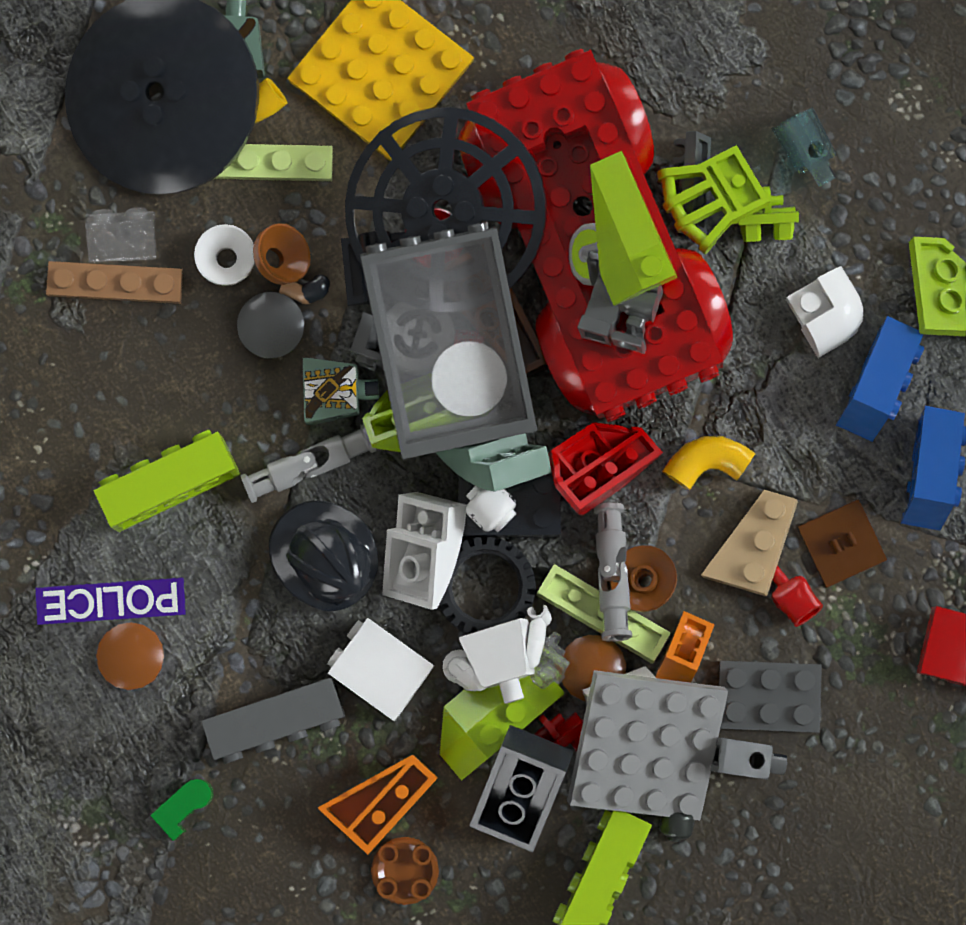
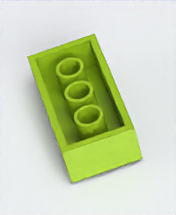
(167, 481)

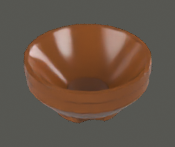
(291, 250)

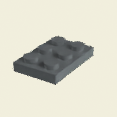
(771, 696)

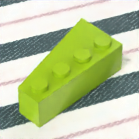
(605, 870)

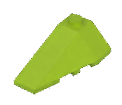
(627, 239)

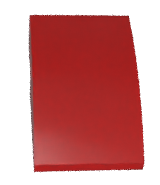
(945, 646)

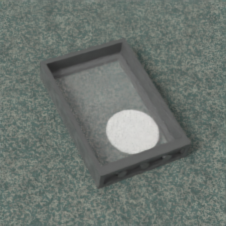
(448, 340)

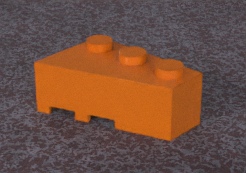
(380, 802)

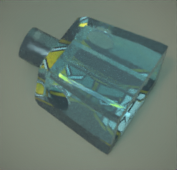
(797, 135)

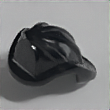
(323, 555)

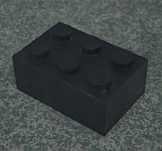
(536, 509)
(521, 788)

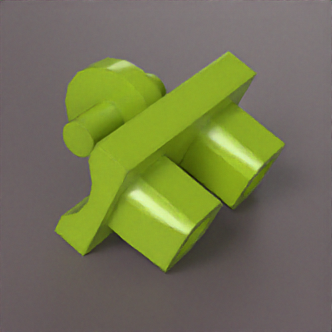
(781, 218)

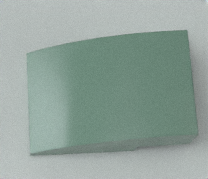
(498, 462)

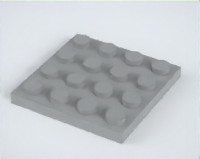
(646, 745)

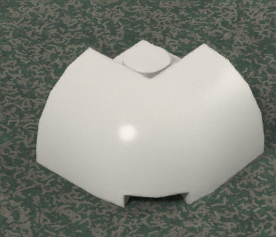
(827, 311)

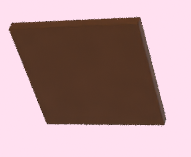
(842, 543)

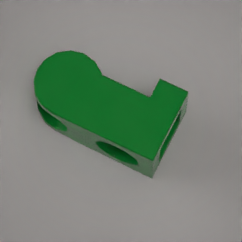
(179, 806)

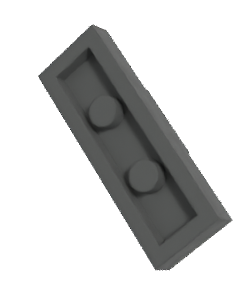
(696, 151)

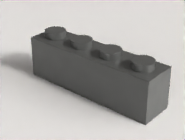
(274, 719)

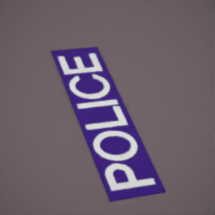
(110, 601)

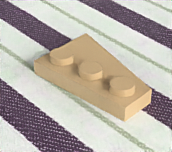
(755, 545)

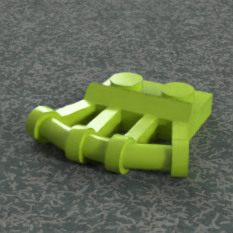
(731, 184)

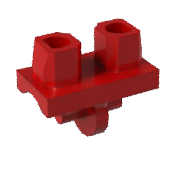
(560, 730)

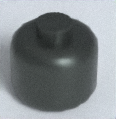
(677, 826)

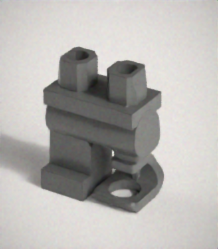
(603, 317)

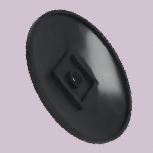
(205, 102)

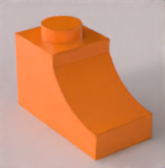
(685, 649)

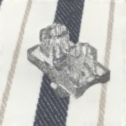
(551, 664)

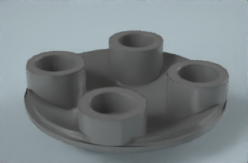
(270, 325)

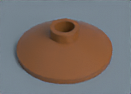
(650, 562)

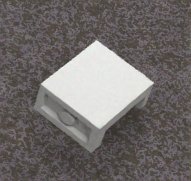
(379, 668)

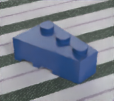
(882, 379)
(935, 468)

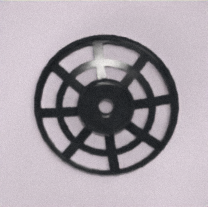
(448, 185)

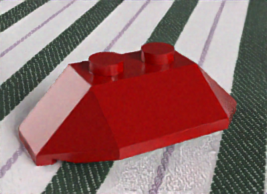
(600, 463)

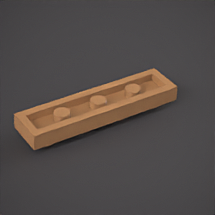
(114, 282)

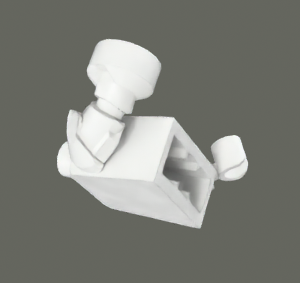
(499, 655)

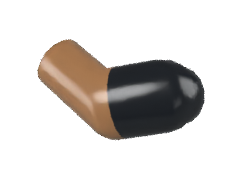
(308, 292)

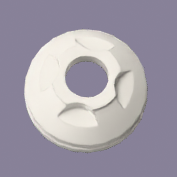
(216, 240)

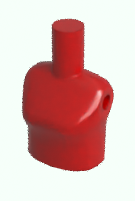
(795, 598)

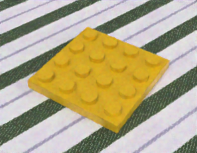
(380, 66)

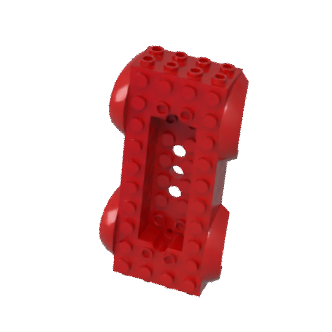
(567, 122)

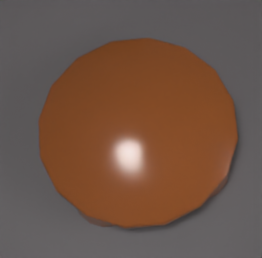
(587, 655)
(130, 656)
(405, 870)

